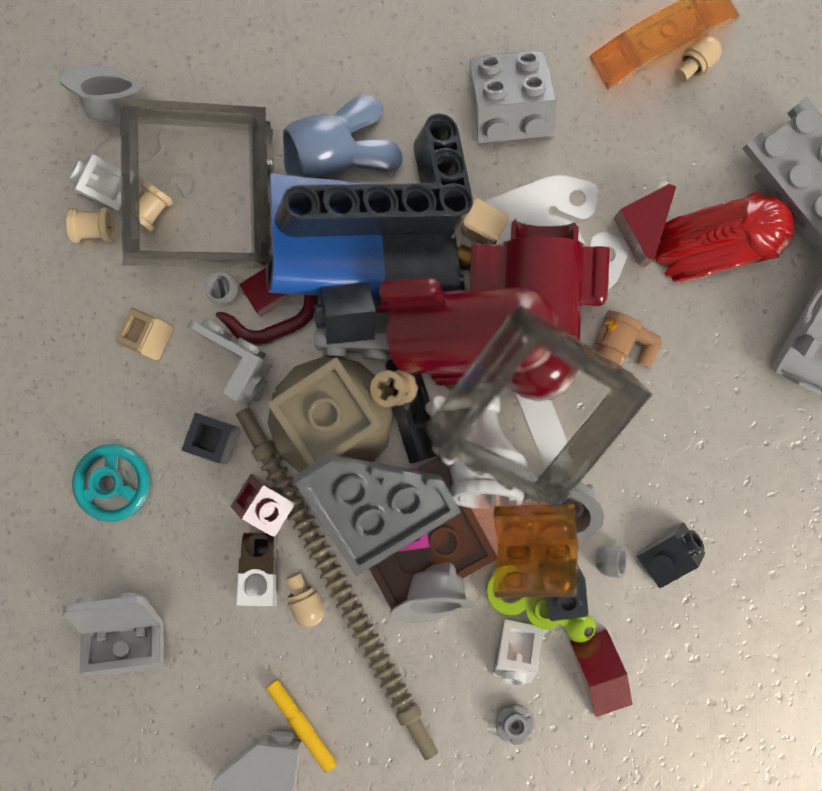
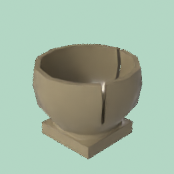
(328, 411)

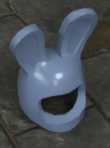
(327, 143)

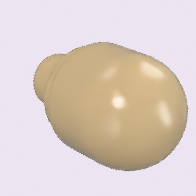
(699, 57)
(304, 602)

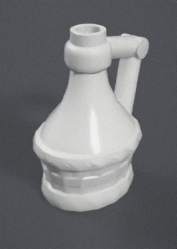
(475, 490)

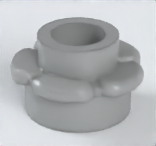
(507, 717)

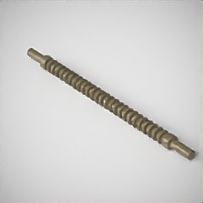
(408, 713)

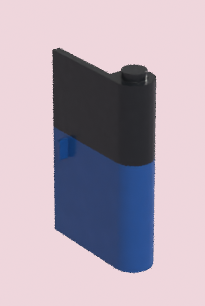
(309, 263)

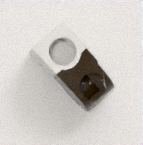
(257, 570)

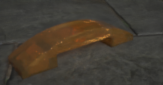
(659, 35)

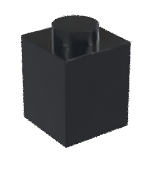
(346, 313)
(210, 438)

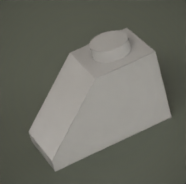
(263, 766)

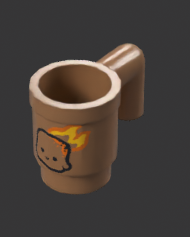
(619, 336)

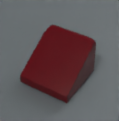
(258, 296)

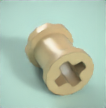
(151, 204)
(90, 224)
(384, 394)

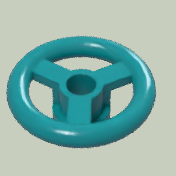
(96, 482)

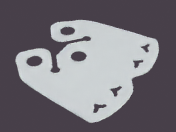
(532, 203)

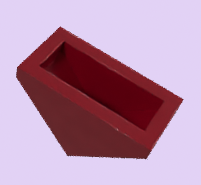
(644, 223)
(602, 673)

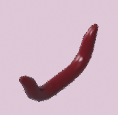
(274, 331)

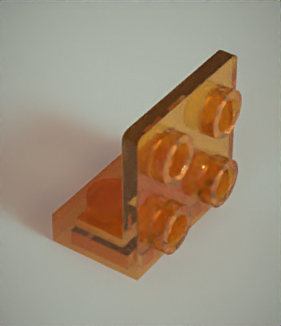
(536, 551)

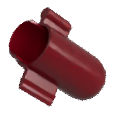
(566, 276)
(450, 329)

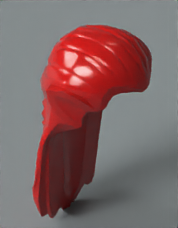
(725, 237)

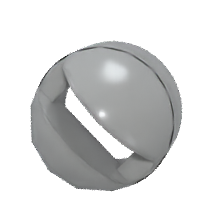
(215, 289)
(613, 561)

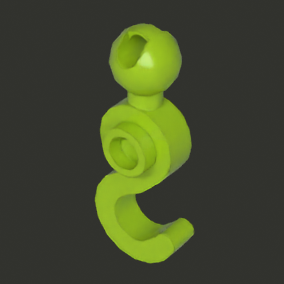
(536, 611)

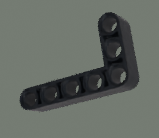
(435, 151)

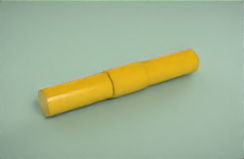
(301, 726)

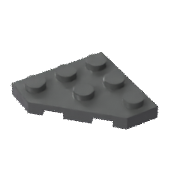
(373, 506)

